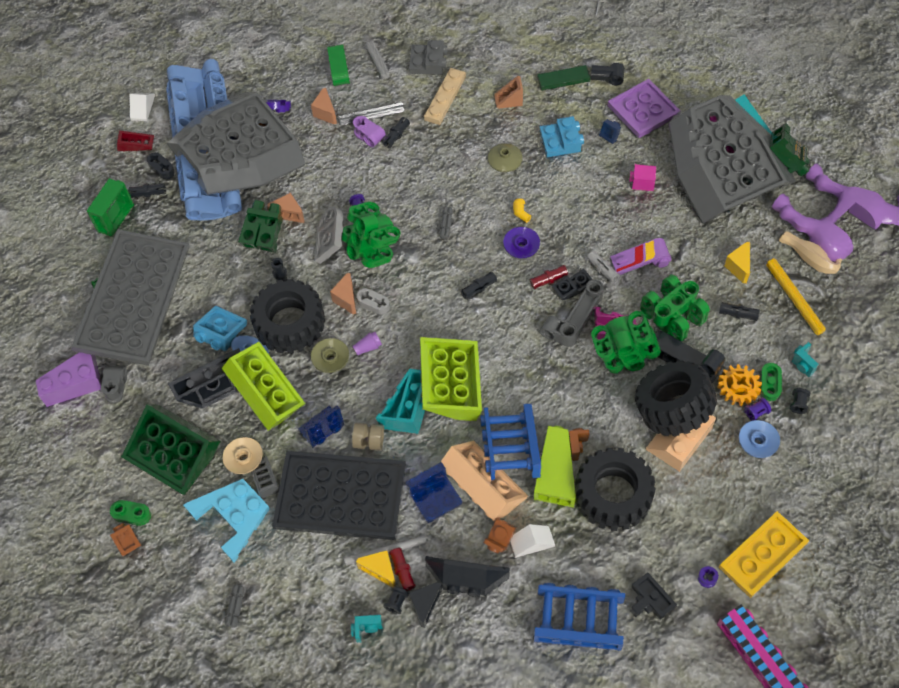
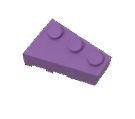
(70, 380)

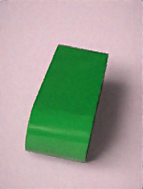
(338, 65)

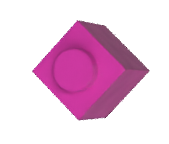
(643, 177)

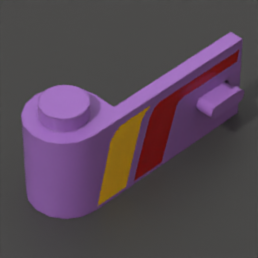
(641, 255)

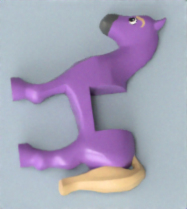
(826, 240)

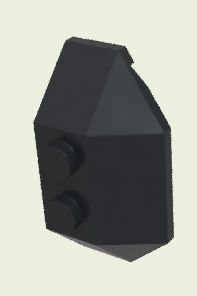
(204, 384)
(466, 576)

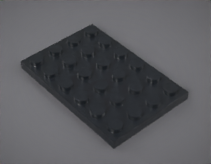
(340, 495)

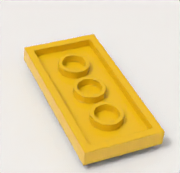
(763, 554)

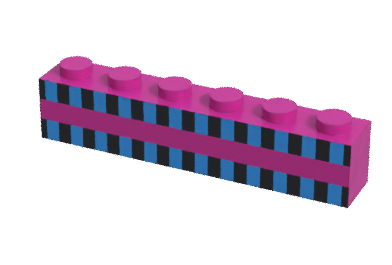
(757, 651)

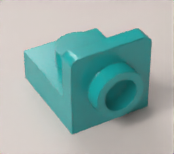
(368, 623)

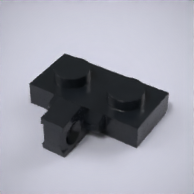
(651, 598)

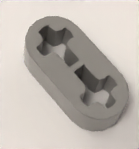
(373, 301)

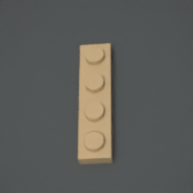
(445, 96)

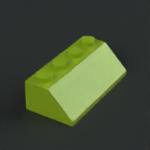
(263, 385)

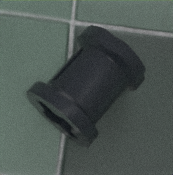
(800, 400)
(396, 592)

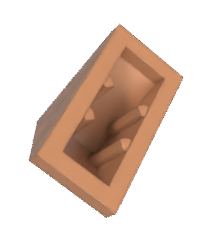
(510, 95)
(323, 108)
(289, 208)
(343, 294)

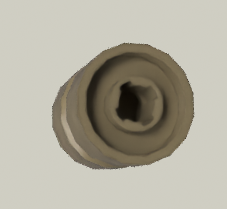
(368, 436)

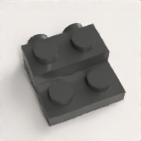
(428, 58)

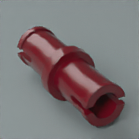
(548, 277)
(402, 569)

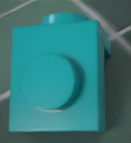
(803, 361)

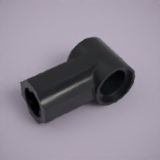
(612, 73)

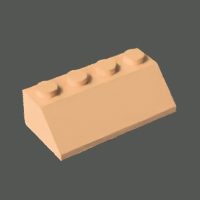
(468, 468)

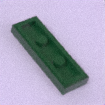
(563, 77)

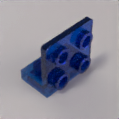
(322, 426)
(433, 493)

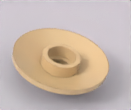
(242, 448)

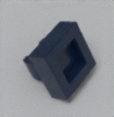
(610, 131)

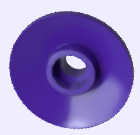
(521, 236)

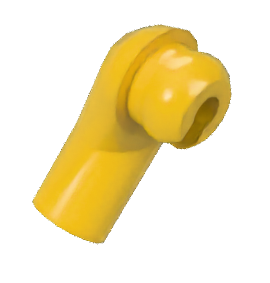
(518, 210)

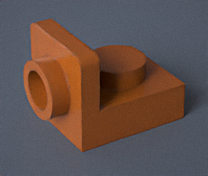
(576, 438)
(500, 536)
(125, 539)

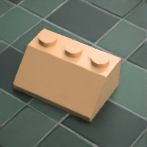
(679, 449)

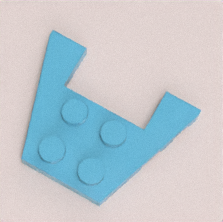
(239, 507)

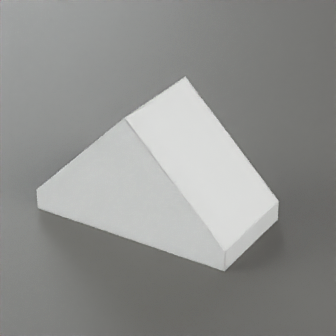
(141, 105)
(531, 540)

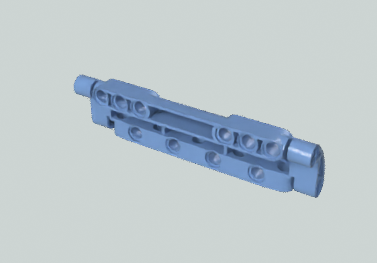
(185, 102)

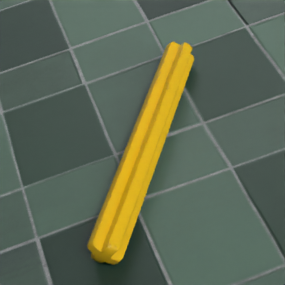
(796, 297)

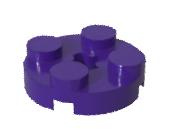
(279, 105)

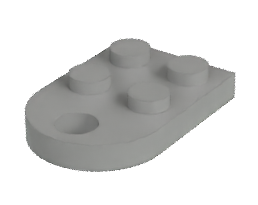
(328, 234)

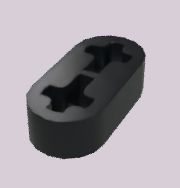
(158, 168)

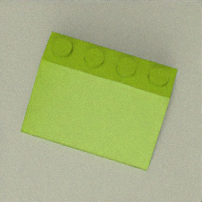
(450, 378)

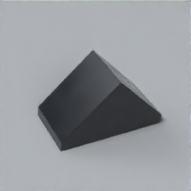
(425, 601)

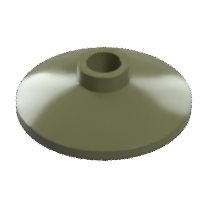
(507, 162)
(330, 348)

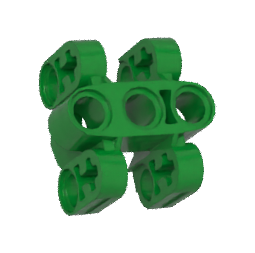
(369, 235)
(673, 305)
(626, 343)

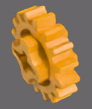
(740, 388)

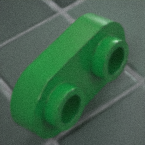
(771, 383)
(129, 512)

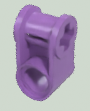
(368, 131)

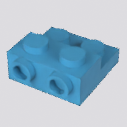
(562, 137)
(218, 328)

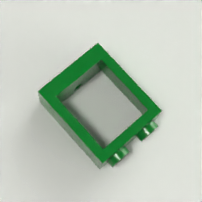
(109, 222)

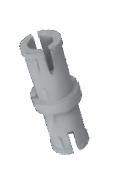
(603, 267)

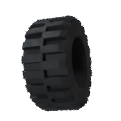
(281, 296)
(680, 414)
(614, 464)

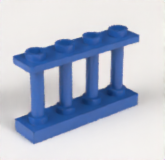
(527, 432)
(567, 634)

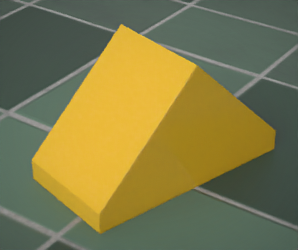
(739, 262)
(377, 566)

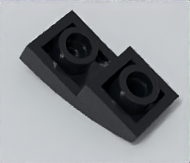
(572, 286)

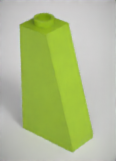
(557, 475)

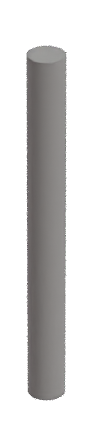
(404, 545)

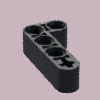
(675, 350)

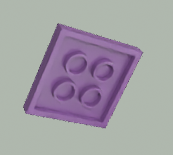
(643, 108)

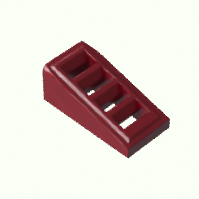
(124, 141)

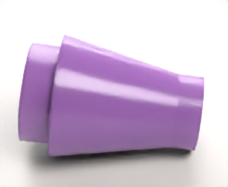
(367, 343)

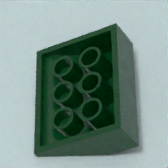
(169, 448)

